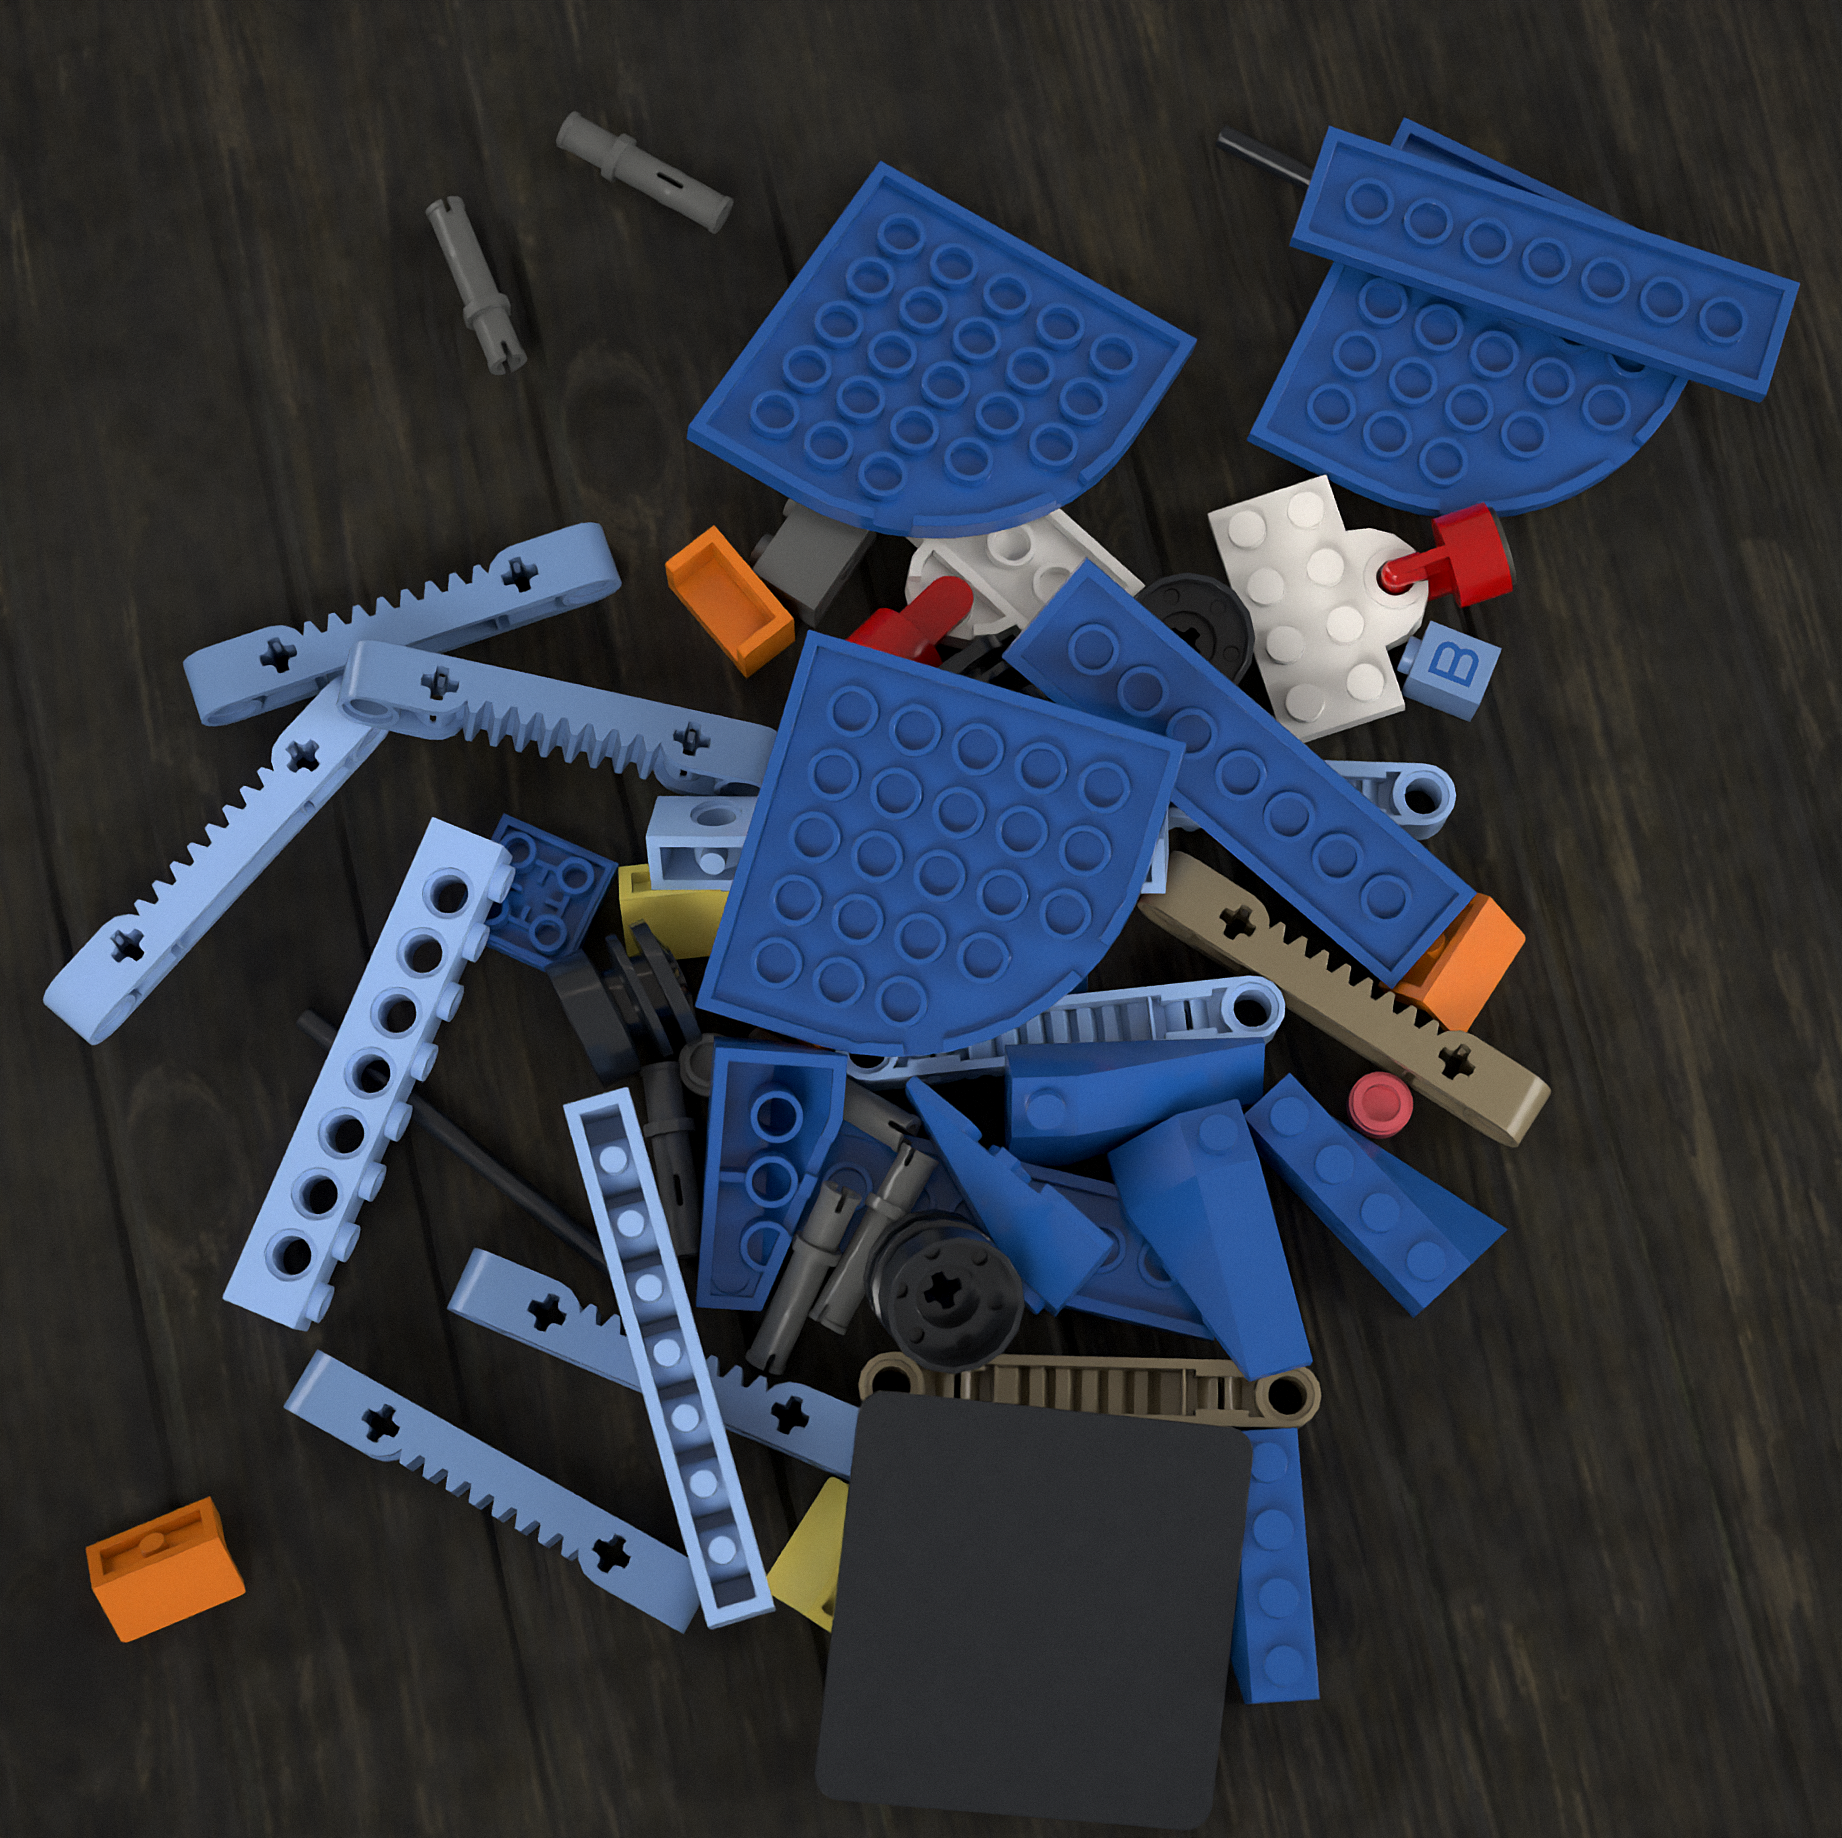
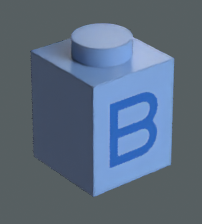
(1447, 670)

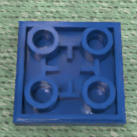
(551, 898)

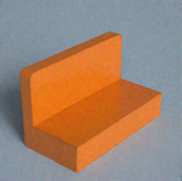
(1461, 965)
(164, 1570)

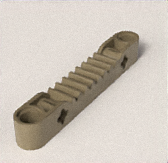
(1490, 1087)
(1114, 1385)

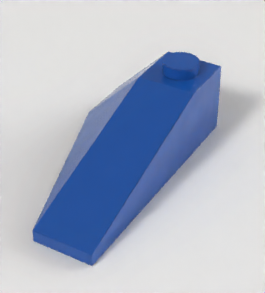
(1097, 1095)
(766, 1140)
(1209, 1217)
(1038, 1231)

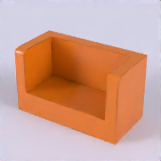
(730, 601)

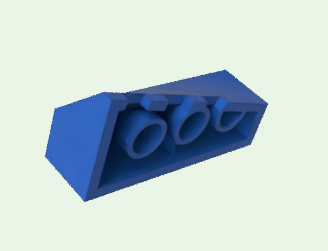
(1380, 1208)
(1273, 1608)

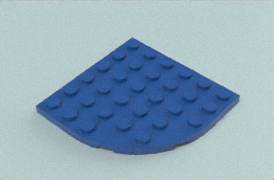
(938, 374)
(1449, 401)
(931, 857)

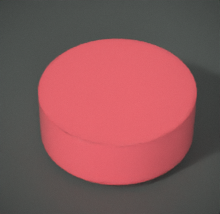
(1379, 1105)

